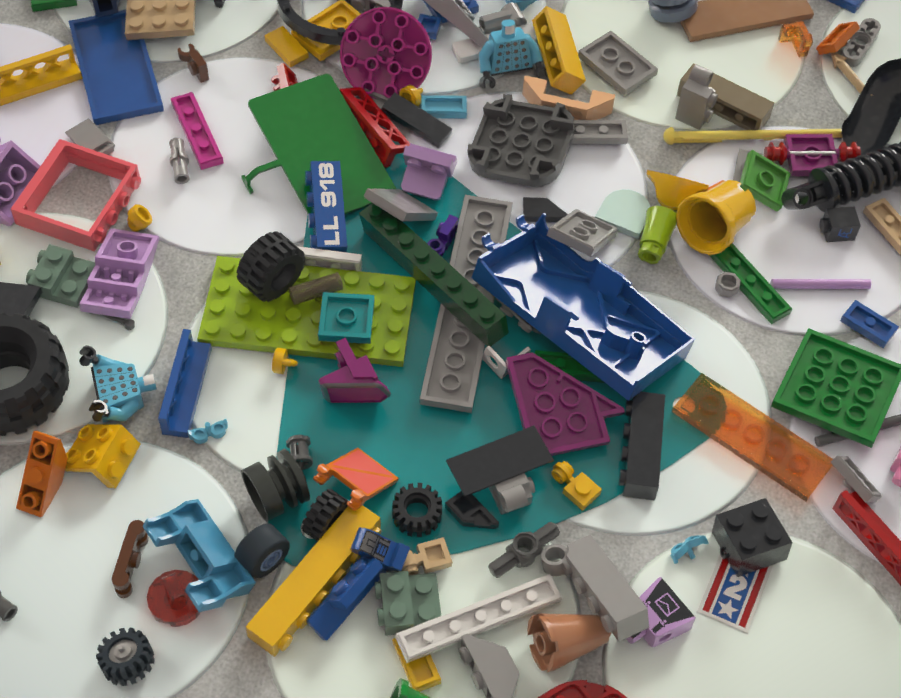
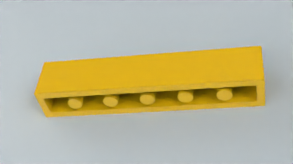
(310, 582)

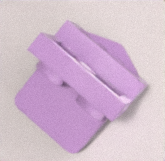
(427, 171)

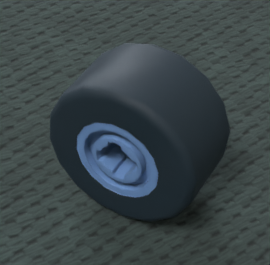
(262, 550)

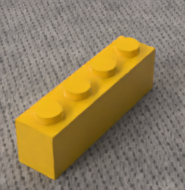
(558, 50)

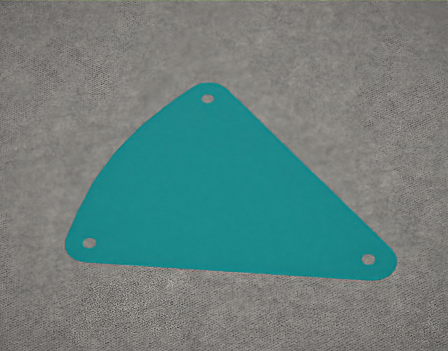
(420, 438)

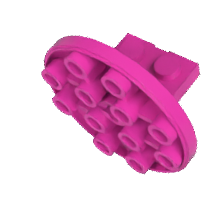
(385, 51)

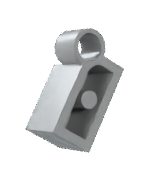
(697, 98)
(513, 493)

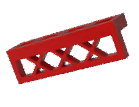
(378, 137)
(870, 531)

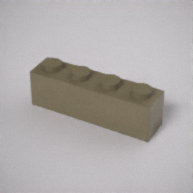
(736, 103)

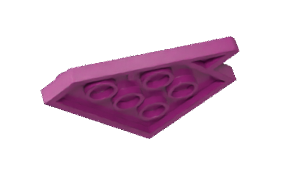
(559, 406)

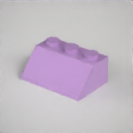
(15, 174)

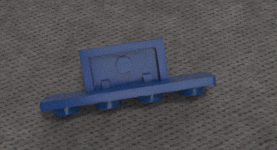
(345, 597)

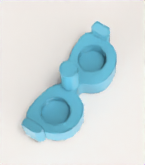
(216, 430)
(690, 542)

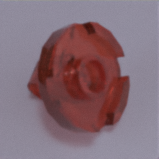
(168, 598)

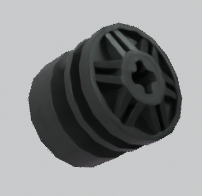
(280, 482)

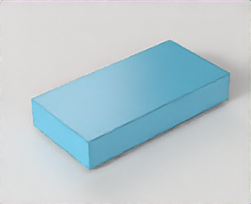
(445, 106)

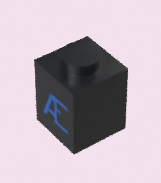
(840, 224)

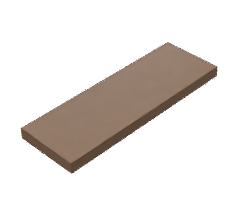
(729, 17)

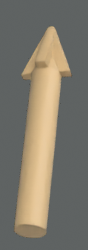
(839, 61)

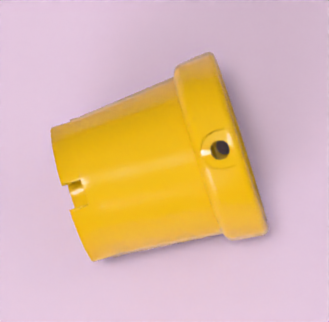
(715, 216)

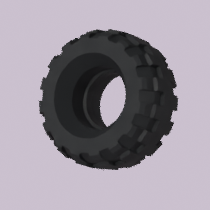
(34, 347)

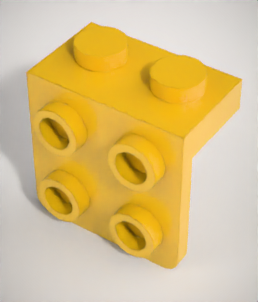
(103, 451)

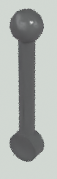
(129, 323)

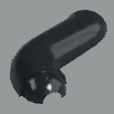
(875, 116)

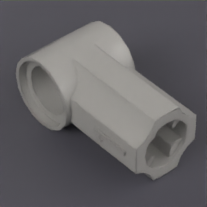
(493, 21)

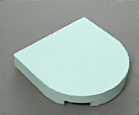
(625, 211)

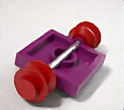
(809, 152)

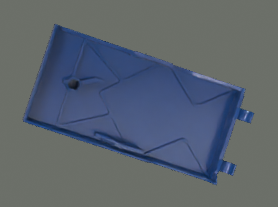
(582, 308)

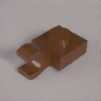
(196, 63)

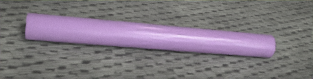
(821, 283)

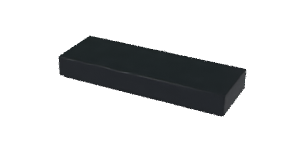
(416, 120)

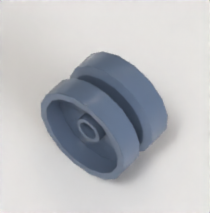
(672, 10)

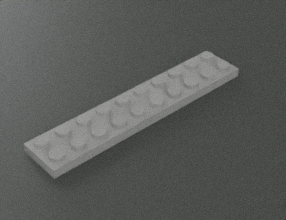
(455, 350)

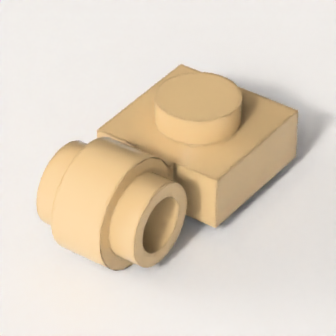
(431, 555)

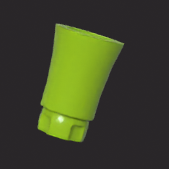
(656, 233)

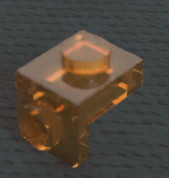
(798, 35)

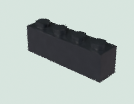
(643, 446)

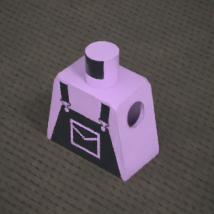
(666, 615)

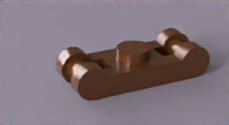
(129, 558)

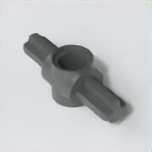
(514, 557)

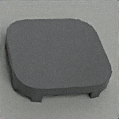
(521, 142)

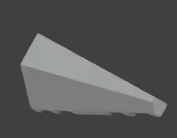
(461, 17)

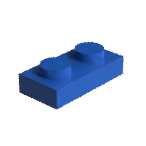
(869, 323)

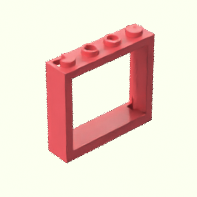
(47, 174)

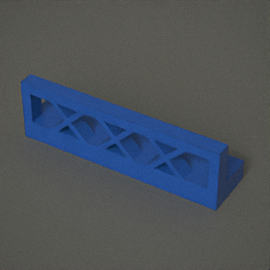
(184, 386)

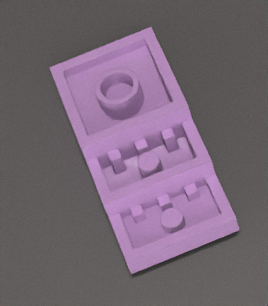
(119, 273)

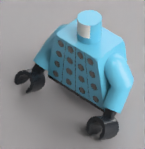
(508, 52)
(116, 386)

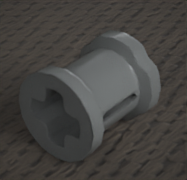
(300, 451)

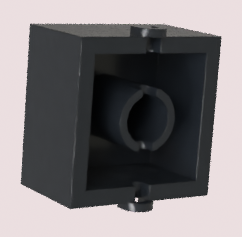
(751, 537)

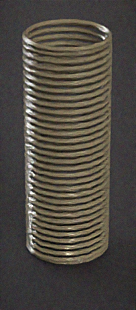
(315, 288)

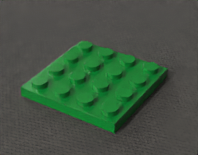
(838, 387)

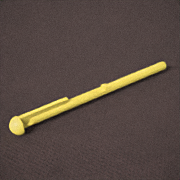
(671, 136)

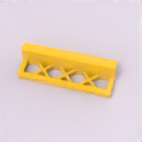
(35, 81)

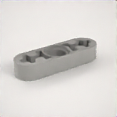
(861, 34)

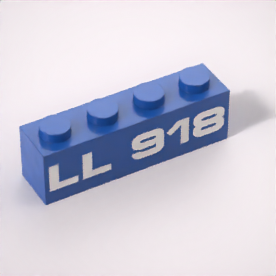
(326, 206)

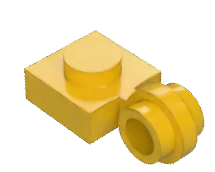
(579, 490)

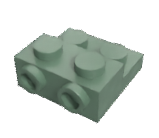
(61, 275)
(406, 600)

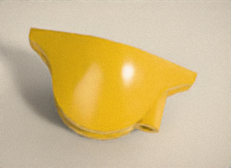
(673, 189)

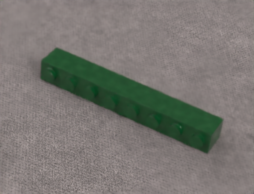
(435, 274)

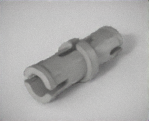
(177, 150)

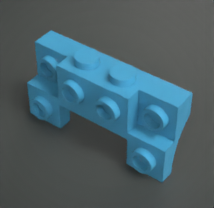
(205, 551)

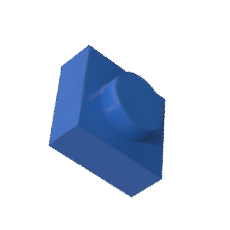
(431, 24)

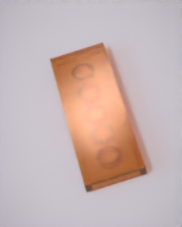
(753, 436)

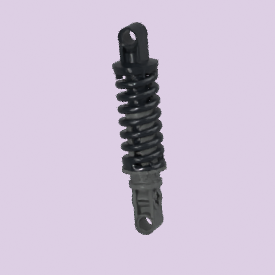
(862, 174)

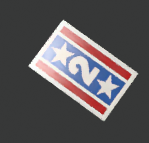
(733, 598)

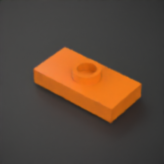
(838, 38)

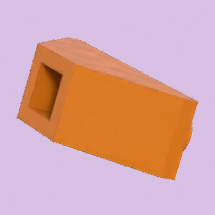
(42, 474)

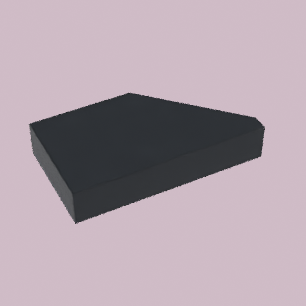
(535, 207)
(470, 512)

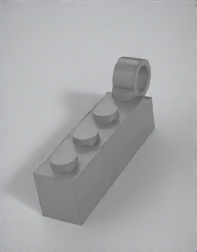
(600, 583)

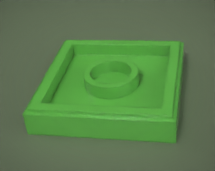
(764, 180)

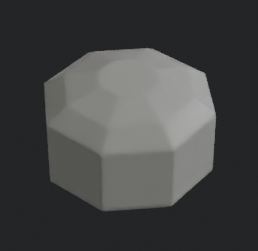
(727, 284)

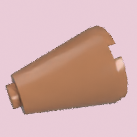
(564, 638)

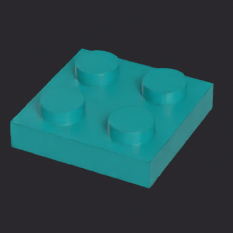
(346, 317)

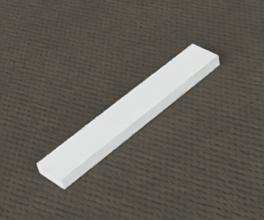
(478, 617)

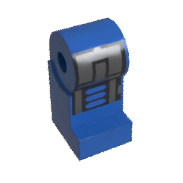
(375, 546)

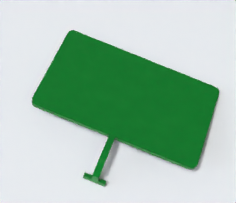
(316, 124)

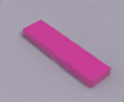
(197, 131)

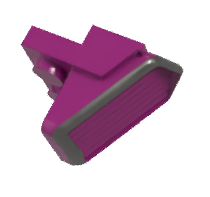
(354, 379)

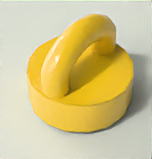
(411, 94)
(138, 218)
(281, 360)

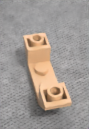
(598, 107)

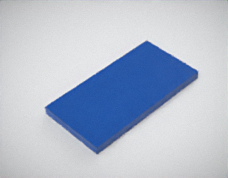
(114, 69)

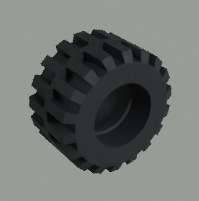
(270, 266)

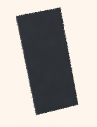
(499, 460)

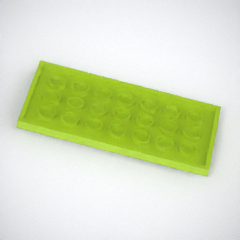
(242, 321)

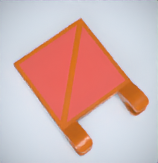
(359, 473)

